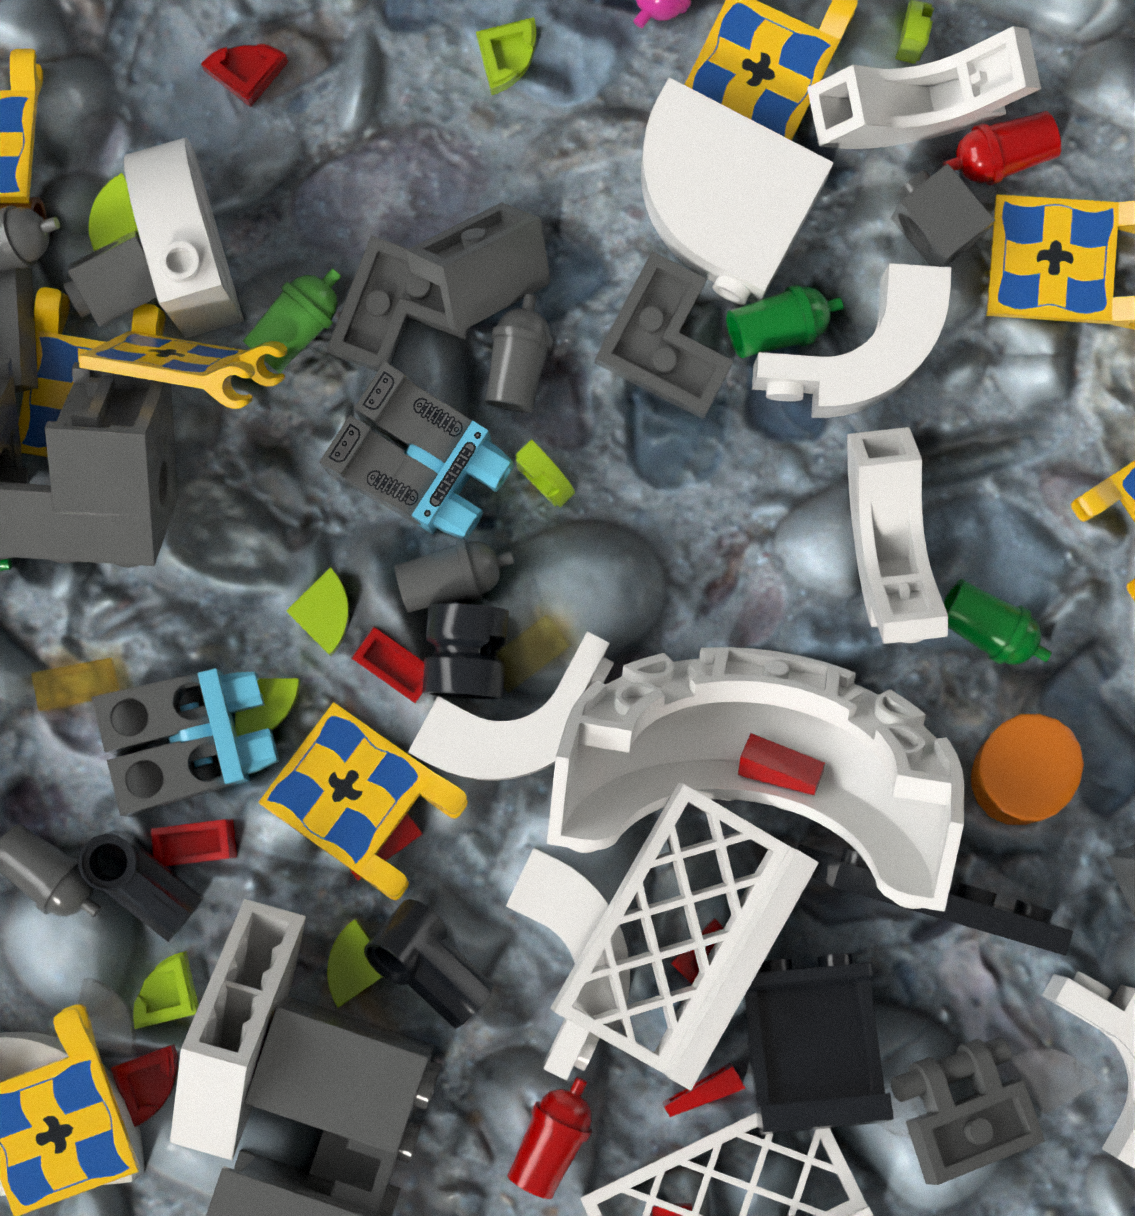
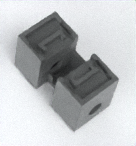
(106, 469)
(353, 1085)

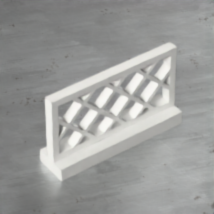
(732, 961)
(853, 1207)

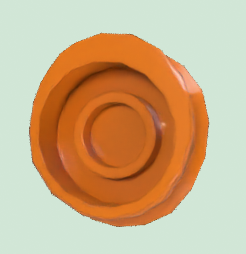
(1027, 769)

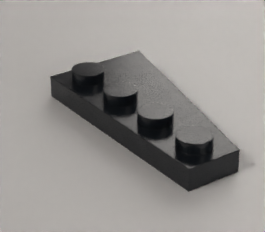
(967, 906)

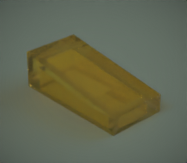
(532, 651)
(73, 684)

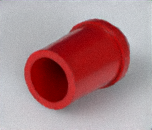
(1007, 148)
(552, 1140)

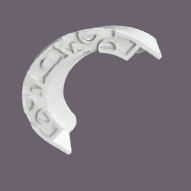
(686, 721)

